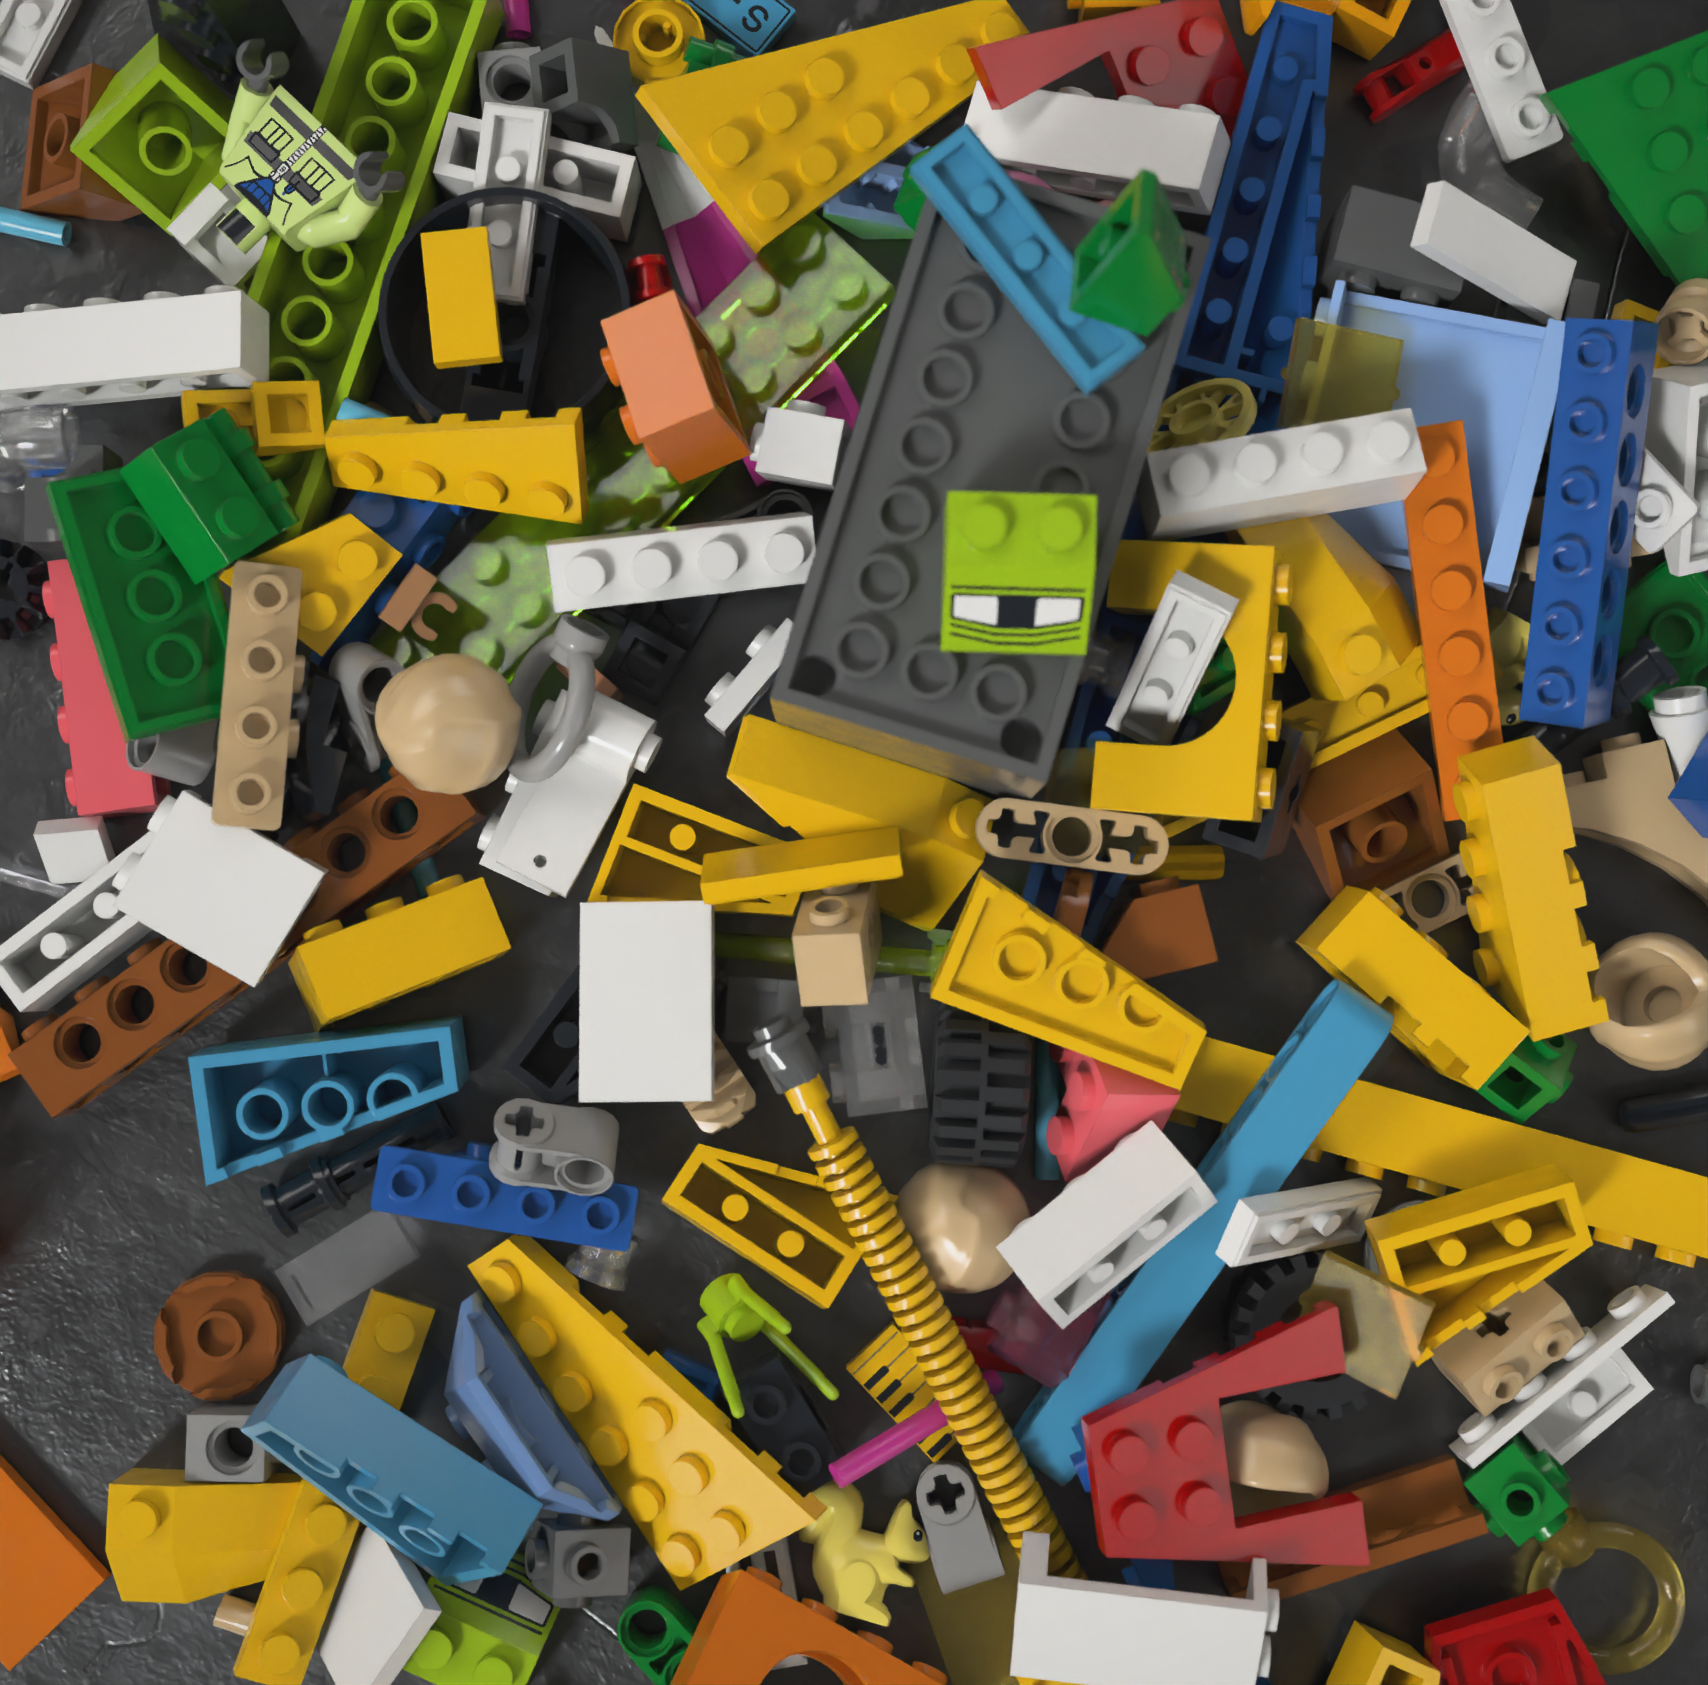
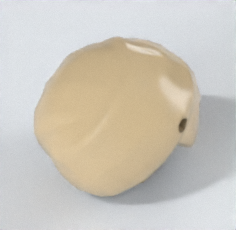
(448, 723)
(1653, 1001)
(959, 1220)
(1270, 1458)

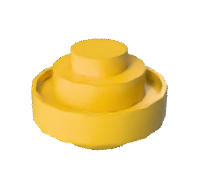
(656, 38)

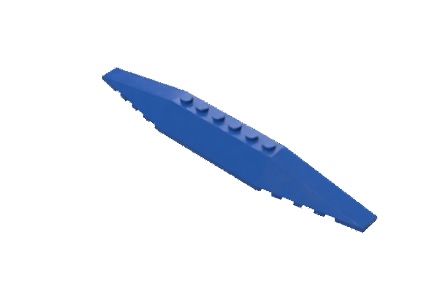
(1238, 326)

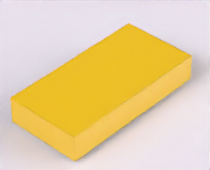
(461, 297)

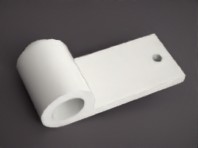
(576, 803)

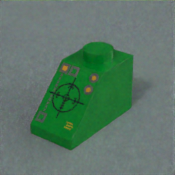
(1132, 261)

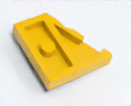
(339, 570)

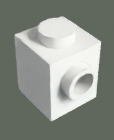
(800, 446)

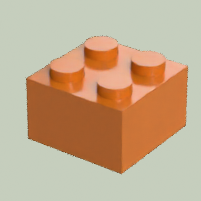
(672, 388)

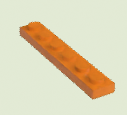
(1451, 607)

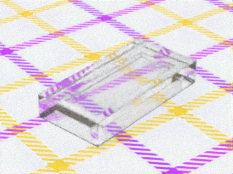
(347, 1264)

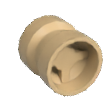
(1684, 324)

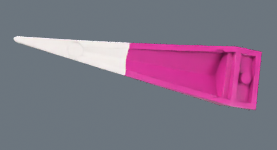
(712, 252)

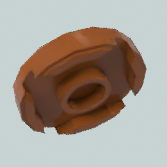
(220, 1335)

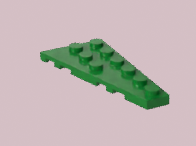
(1649, 145)

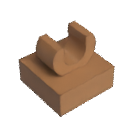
(410, 601)

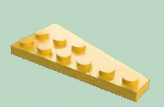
(812, 119)

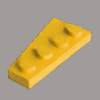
(489, 465)
(1050, 983)

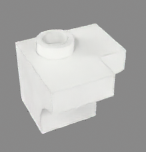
(208, 246)

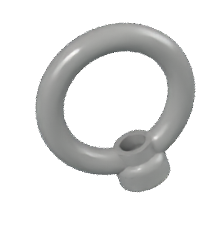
(575, 646)

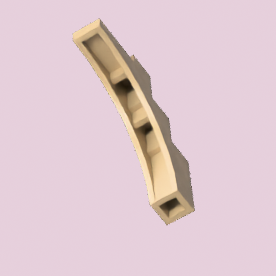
(1630, 808)

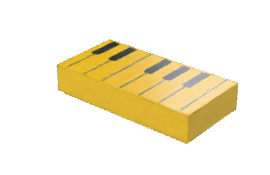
(898, 1385)

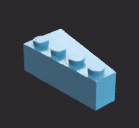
(307, 1088)
(392, 1472)

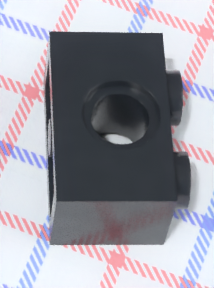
(786, 1422)

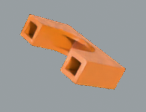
(756, 1626)

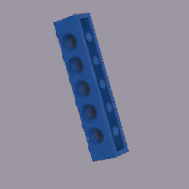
(1588, 520)

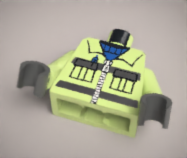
(292, 167)

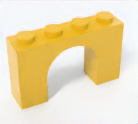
(1225, 768)

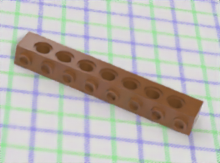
(51, 1052)

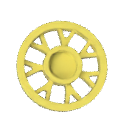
(1202, 419)

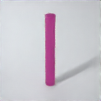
(898, 1438)

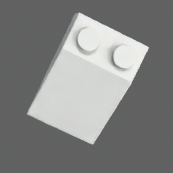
(1679, 441)

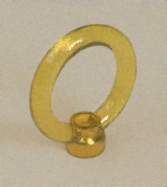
(1576, 1544)

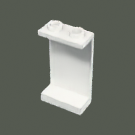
(1137, 1633)

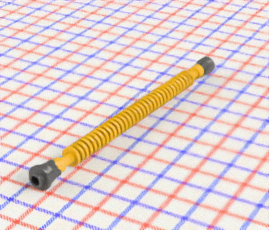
(911, 1293)

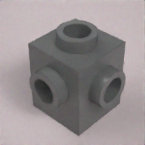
(578, 1559)

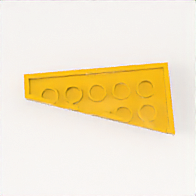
(650, 1430)

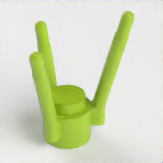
(740, 1314)

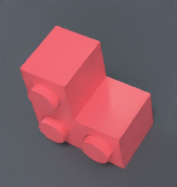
(1100, 1110)

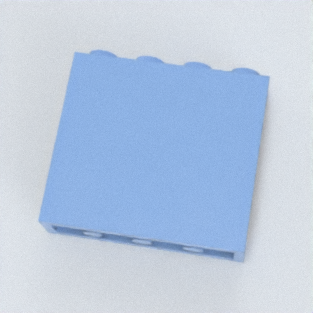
(1473, 370)

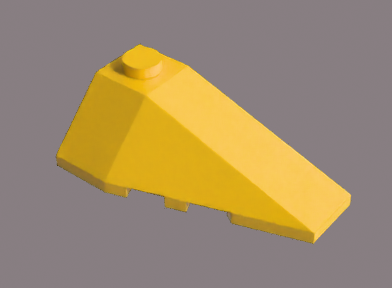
(1344, 610)
(193, 1537)

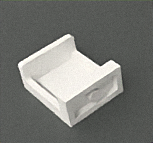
(216, 888)

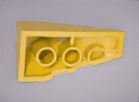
(841, 789)

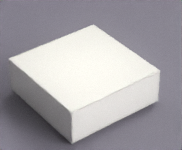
(73, 848)

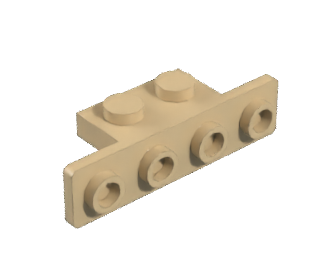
(257, 696)

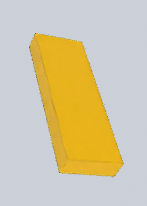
(802, 865)

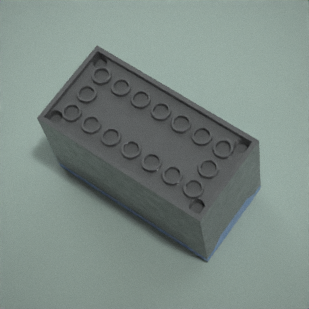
(971, 406)

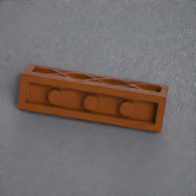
(1403, 1516)

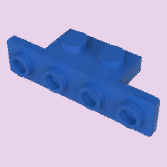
(411, 529)
(465, 1192)

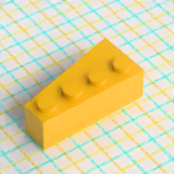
(1526, 887)

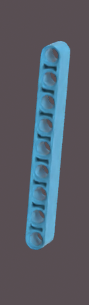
(1245, 1161)

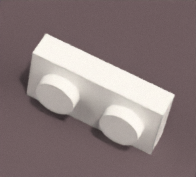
(736, 696)

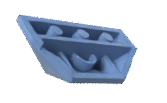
(516, 1420)

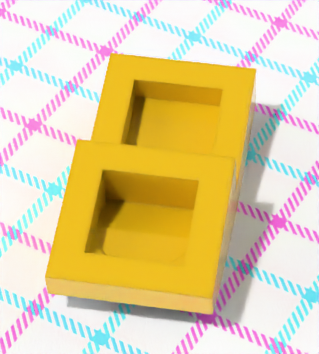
(278, 414)

